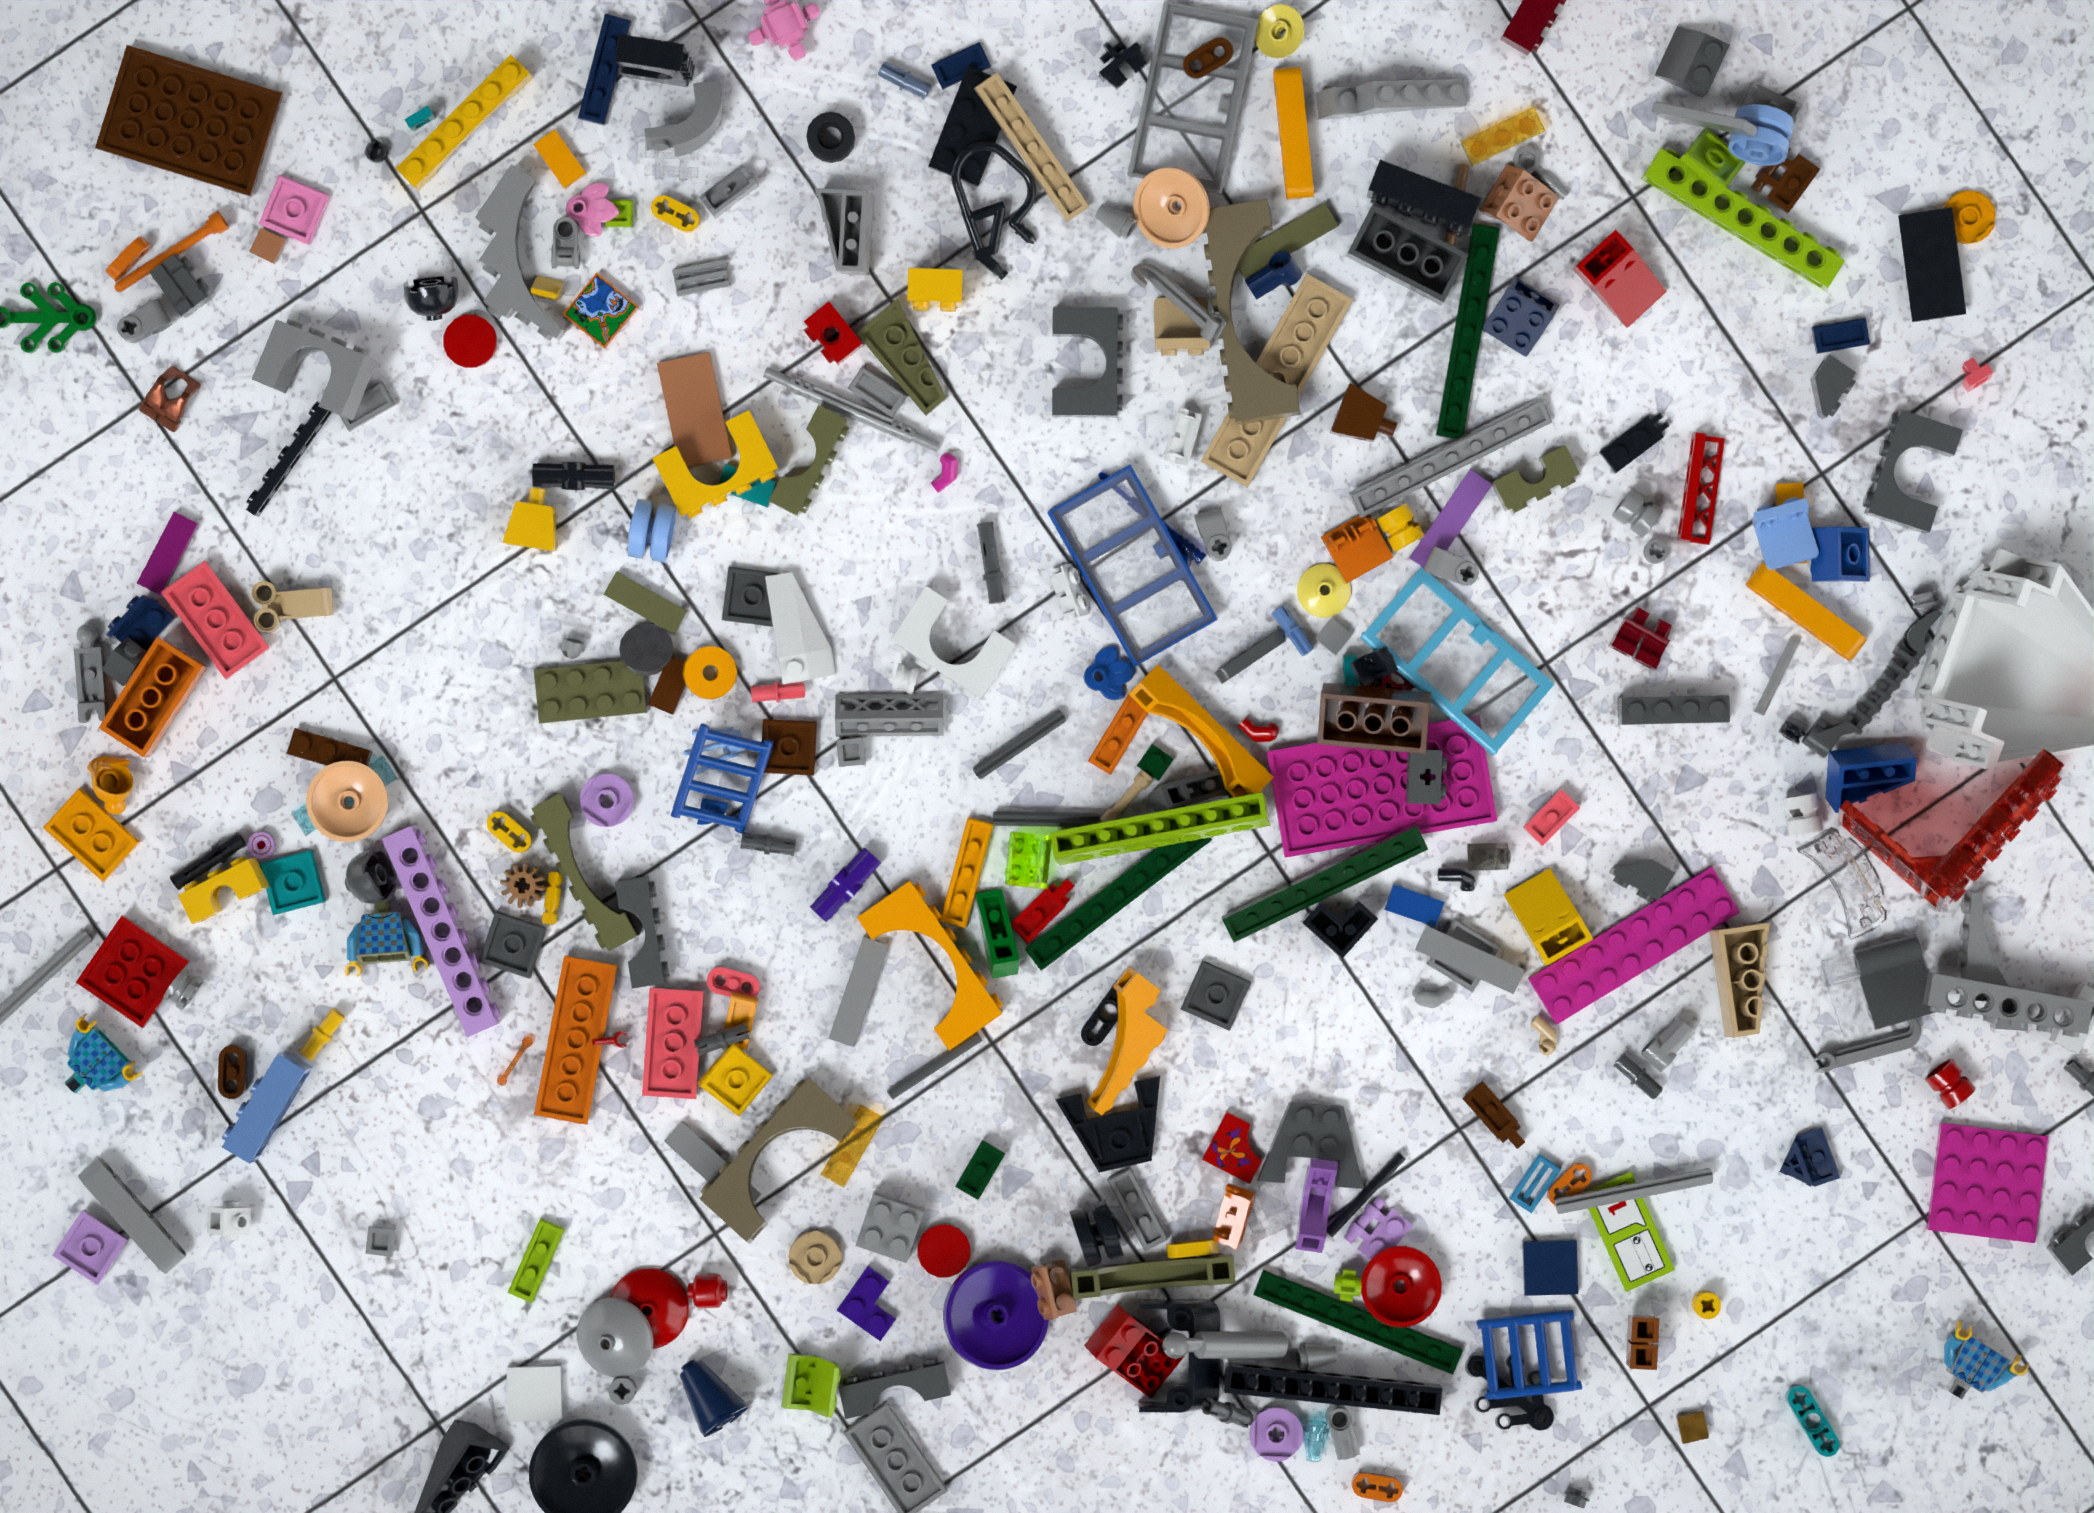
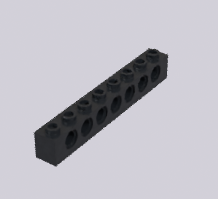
(1332, 1388)

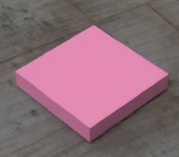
(294, 209)

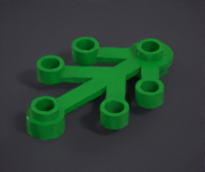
(50, 317)

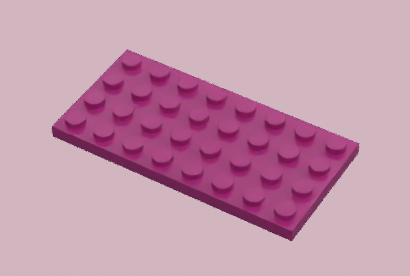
(1358, 795)

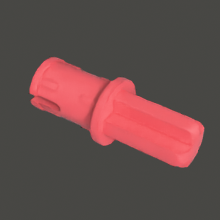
(777, 692)

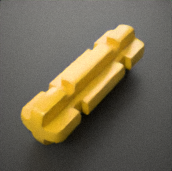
(552, 898)

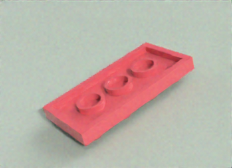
(215, 620)
(670, 1050)

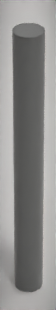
(934, 1065)

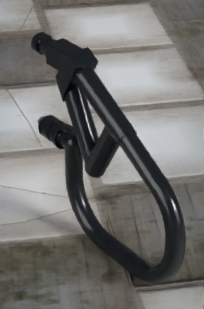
(998, 209)

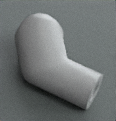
(1431, 999)

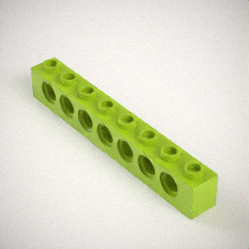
(1829, 258)
(1160, 829)

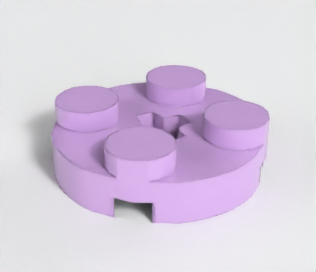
(610, 815)
(1287, 1423)

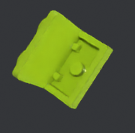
(811, 1384)

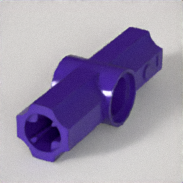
(845, 885)

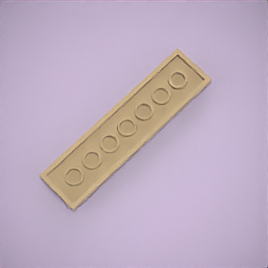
(1289, 357)

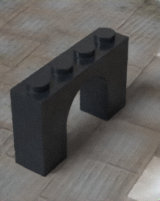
(654, 60)

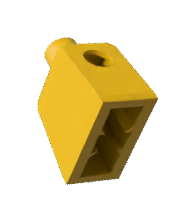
(532, 523)

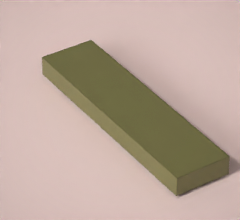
(1288, 238)

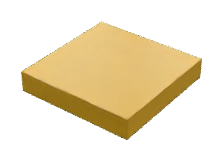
(735, 1079)

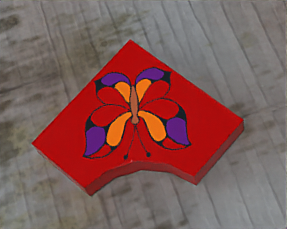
(1231, 1149)

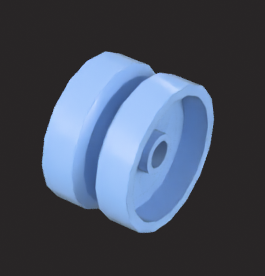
(1771, 138)
(646, 530)

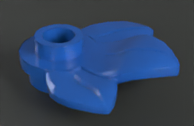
(1113, 674)

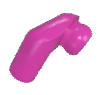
(949, 472)

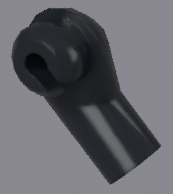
(1457, 875)

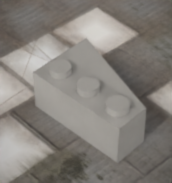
(849, 227)

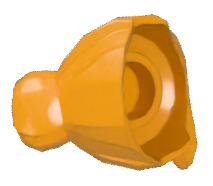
(111, 782)

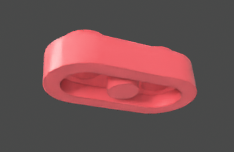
(733, 982)

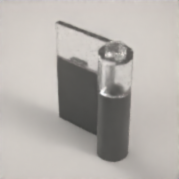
(1876, 985)

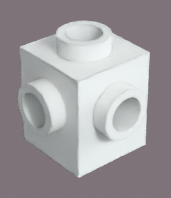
(229, 1220)

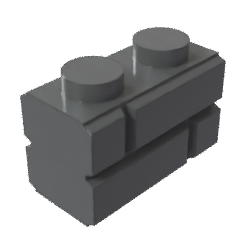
(180, 285)

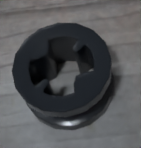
(1792, 732)

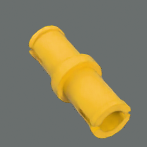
(322, 1034)

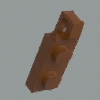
(1493, 1114)

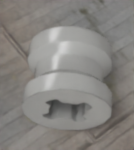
(622, 1386)

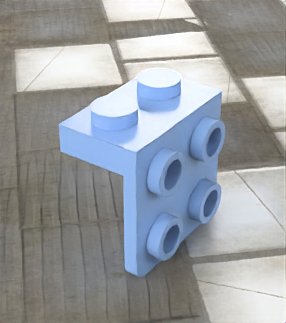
(1785, 533)

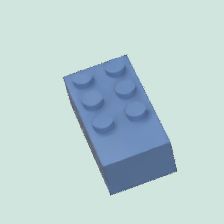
(266, 1108)

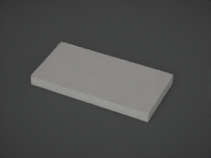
(895, 1460)

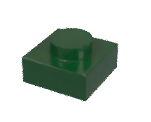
(1155, 762)

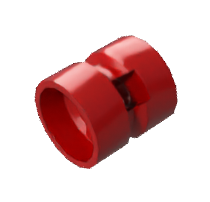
(1948, 1081)

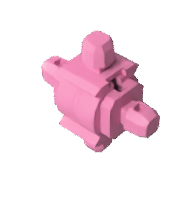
(784, 26)

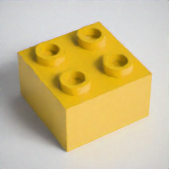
(935, 289)

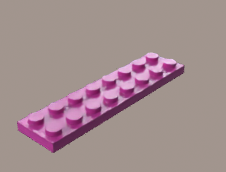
(1633, 945)

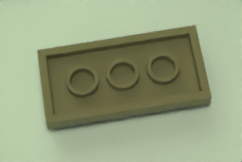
(588, 692)

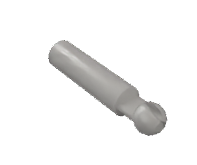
(1227, 1344)

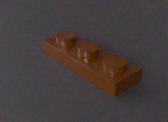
(325, 750)

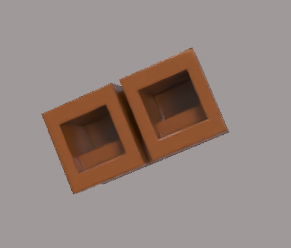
(1641, 1336)

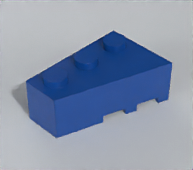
(1867, 771)

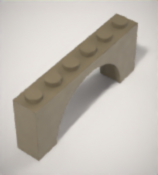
(731, 1192)

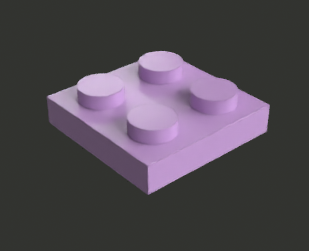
(90, 1247)

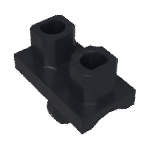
(1112, 71)

